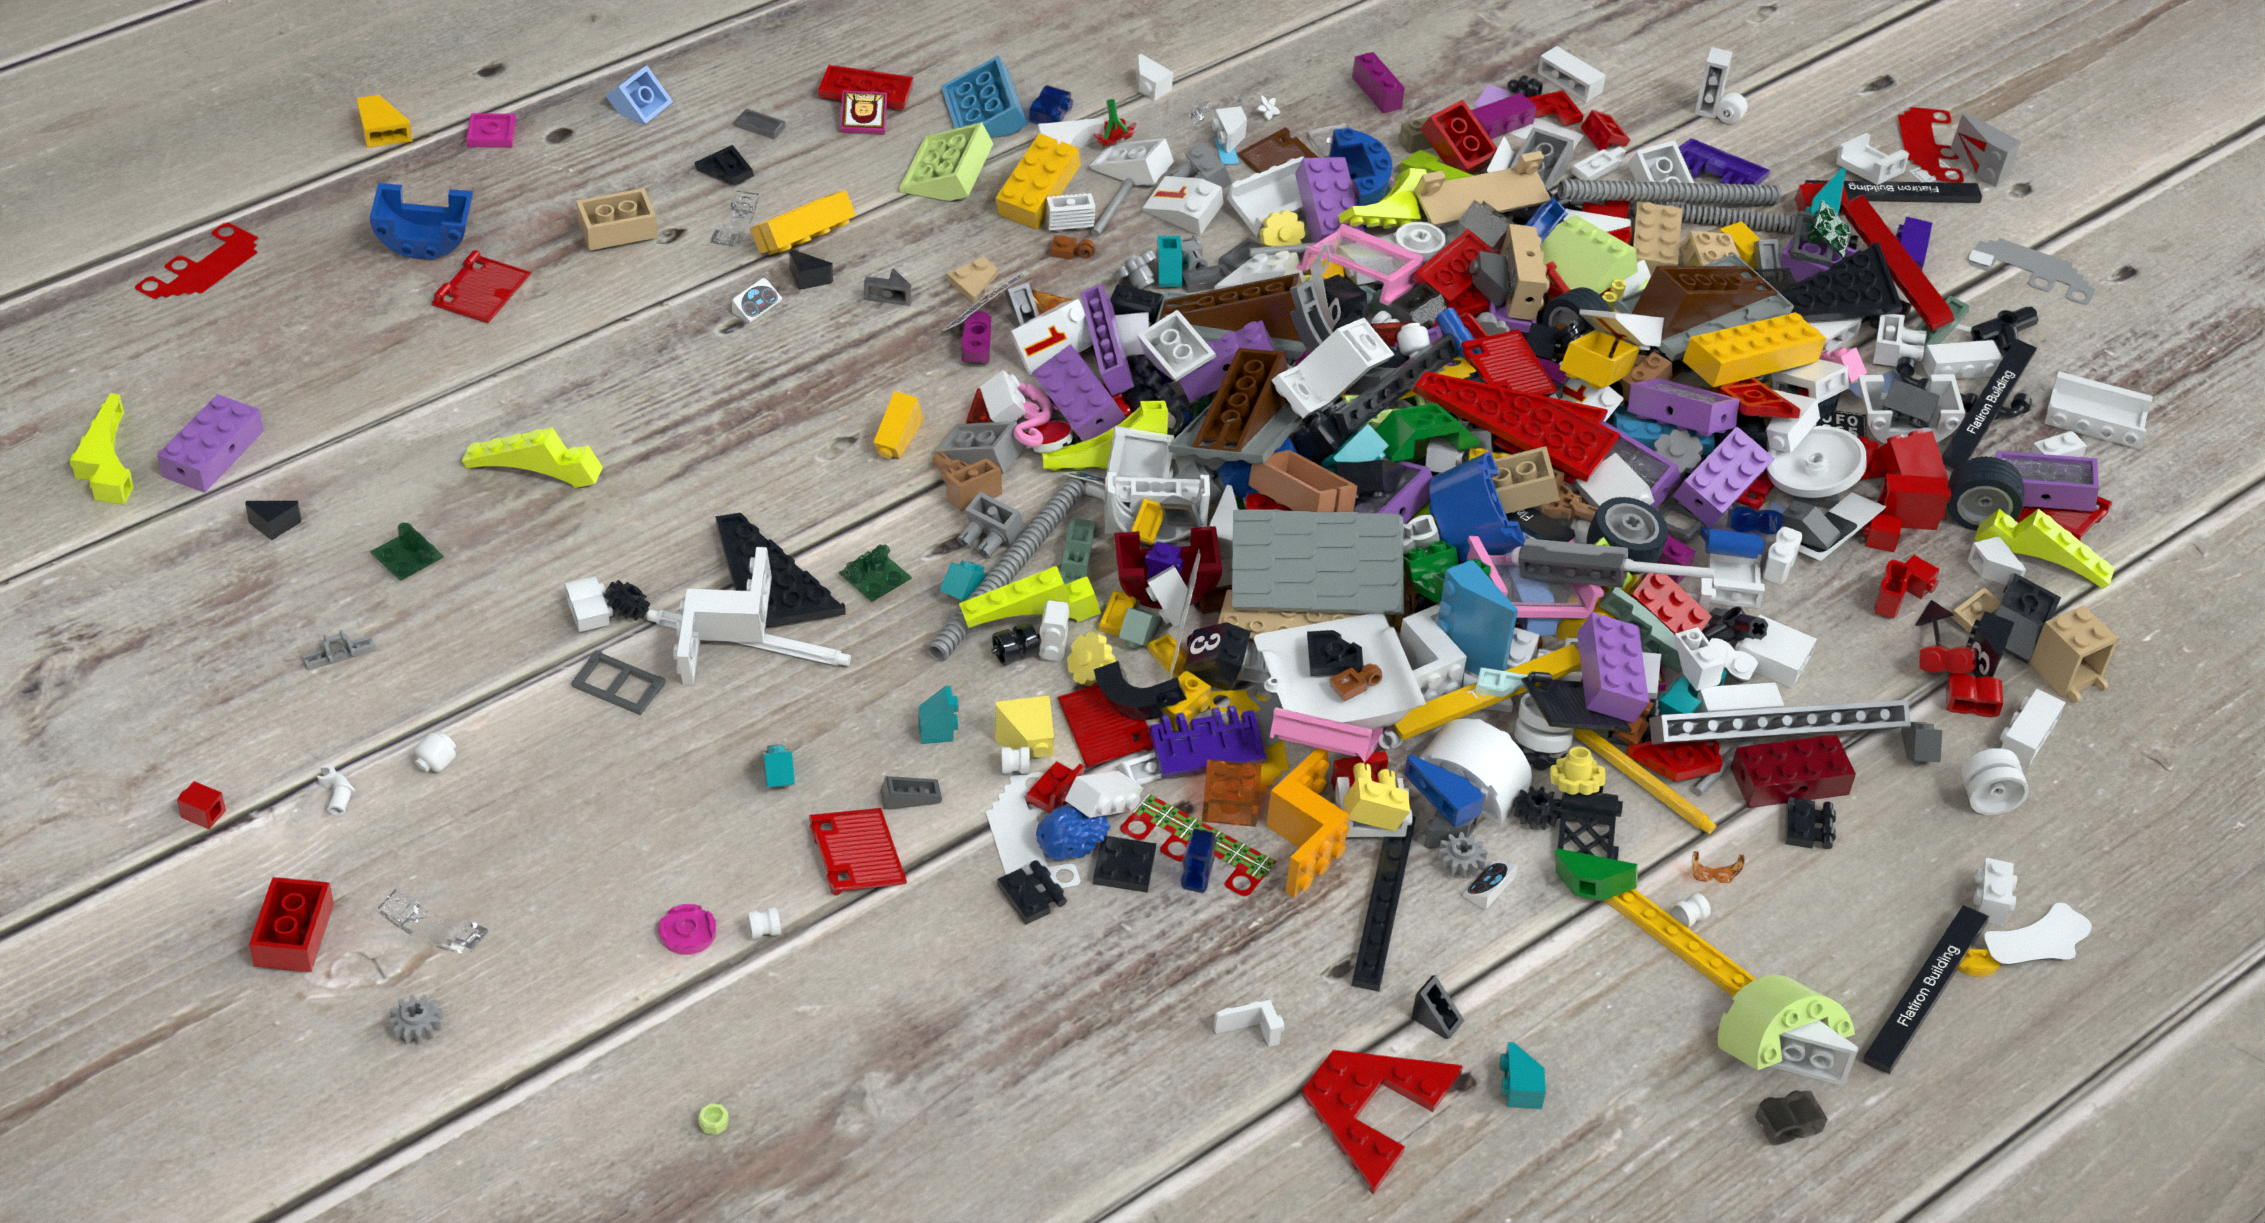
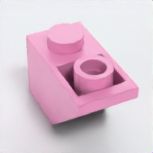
(1848, 358)

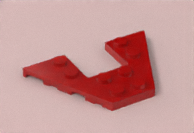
(1348, 1083)

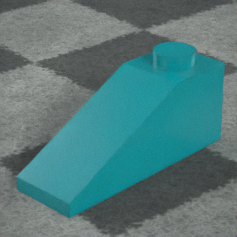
(1830, 194)

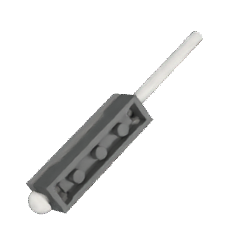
(1589, 563)

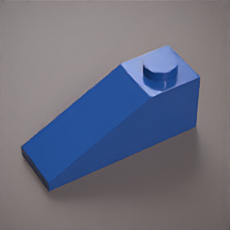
(1238, 472)
(1445, 790)

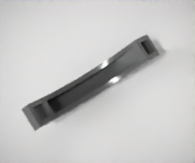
(1314, 330)

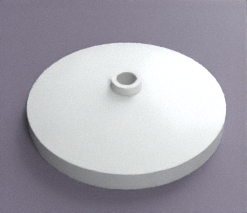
(1820, 465)

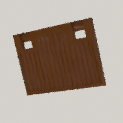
(1274, 152)

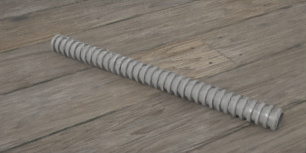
(1668, 192)
(1011, 563)

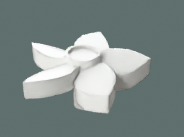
(1268, 108)

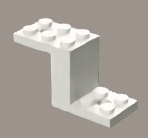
(1332, 368)
(723, 616)
(1431, 654)

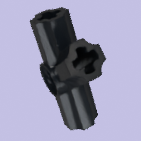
(2005, 327)
(1734, 625)

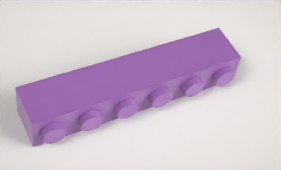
(1106, 339)

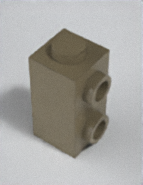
(1412, 137)

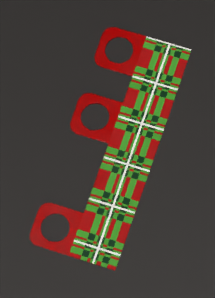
(1246, 859)

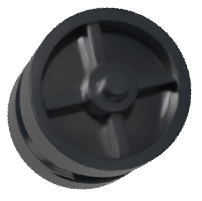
(1140, 392)
(1012, 644)

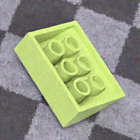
(948, 163)
(1588, 255)

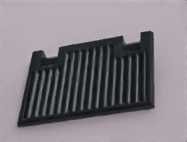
(1565, 706)

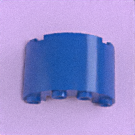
(1366, 161)
(419, 229)
(1469, 505)

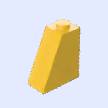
(382, 122)
(898, 425)

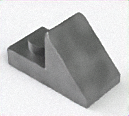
(892, 290)
(1021, 304)

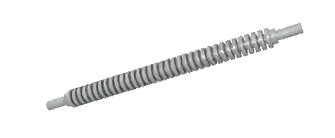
(1724, 218)

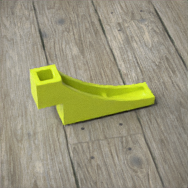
(1395, 209)
(538, 452)
(1095, 452)
(96, 456)
(2045, 539)
(1029, 597)

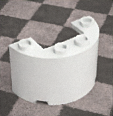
(1945, 419)
(1485, 759)

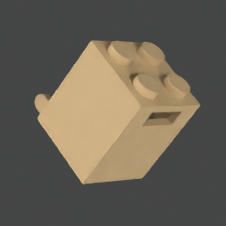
(2074, 652)

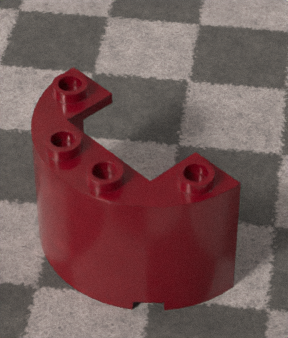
(1134, 572)

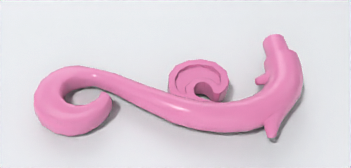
(1034, 418)

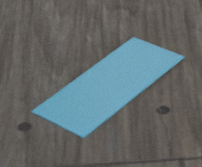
(1226, 158)

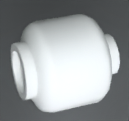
(1733, 106)
(1412, 339)
(435, 752)

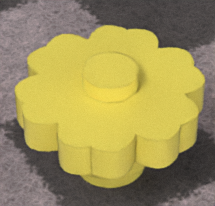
(1281, 229)
(1088, 654)
(1578, 772)

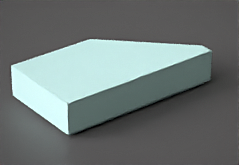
(1498, 682)

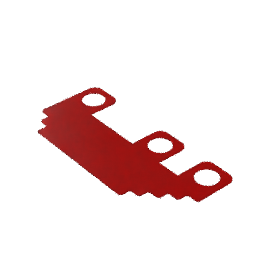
(1920, 142)
(209, 270)

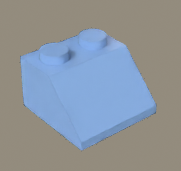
(639, 96)

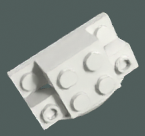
(1133, 490)

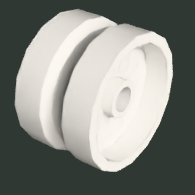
(1421, 239)
(1535, 732)
(1994, 781)

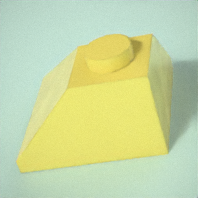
(1025, 724)

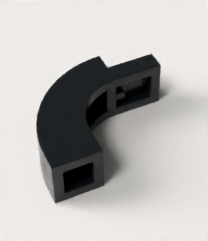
(1136, 701)

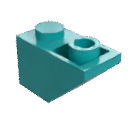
(1169, 261)
(962, 579)
(937, 717)
(778, 766)
(1523, 1079)

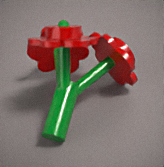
(1115, 127)

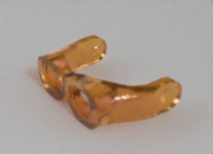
(1732, 870)

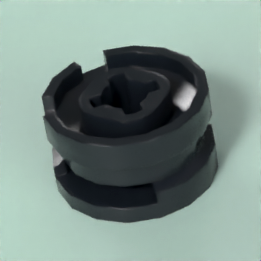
(1571, 332)

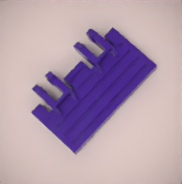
(1705, 157)
(1209, 739)

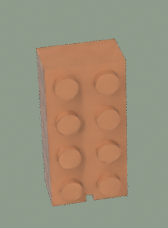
(1302, 484)

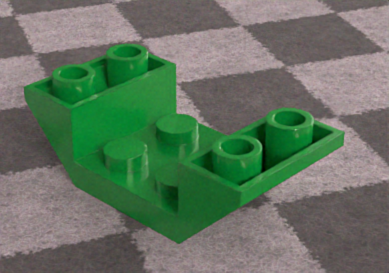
(1418, 423)
(1428, 567)

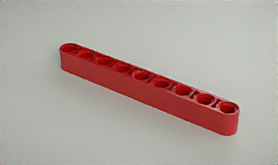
(1902, 267)

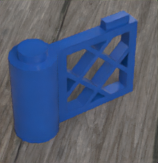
(1732, 543)

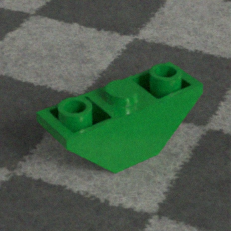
(1594, 875)

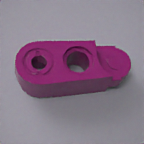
(976, 338)

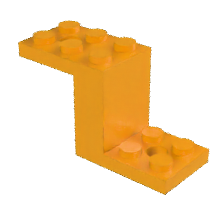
(1307, 821)

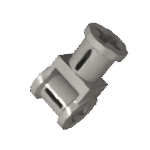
(1192, 252)

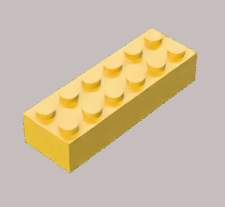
(1754, 349)

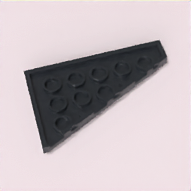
(1849, 289)
(793, 592)

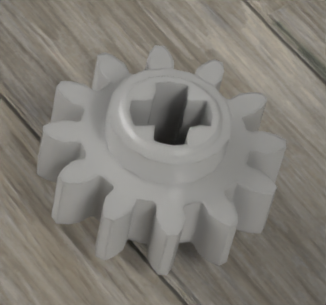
(1462, 855)
(415, 1019)

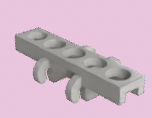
(349, 645)

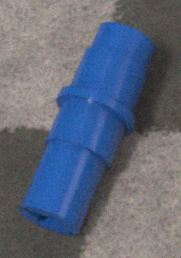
(1451, 323)

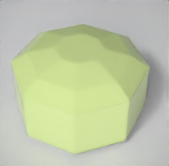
(713, 1118)

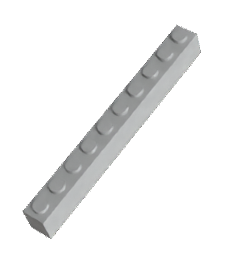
(1779, 722)

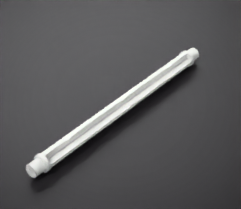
(770, 642)

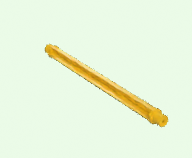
(1645, 779)

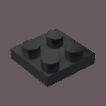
(1124, 864)

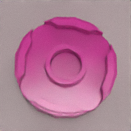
(687, 929)

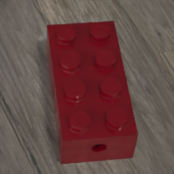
(1794, 769)

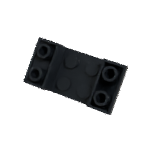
(2029, 609)

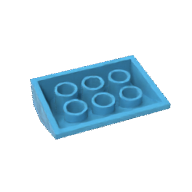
(987, 97)
(1648, 431)
(1477, 617)

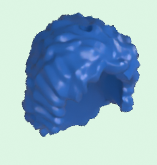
(1070, 833)

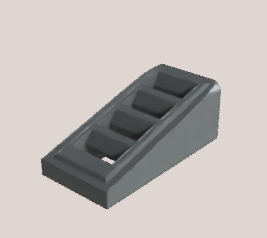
(1180, 512)
(900, 792)

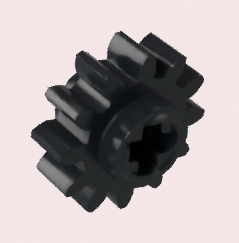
(627, 600)
(1537, 807)

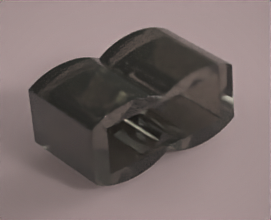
(1790, 1117)

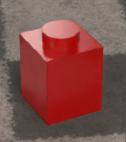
(1882, 532)
(1922, 577)
(201, 805)

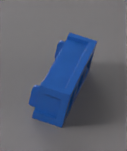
(1547, 217)

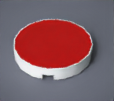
(1054, 436)

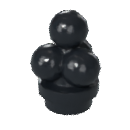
(1526, 86)

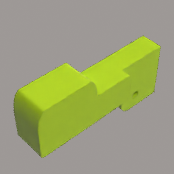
(1431, 163)

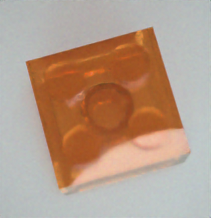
(1231, 793)

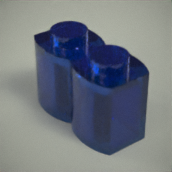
(1050, 105)
(1747, 519)
(1198, 860)

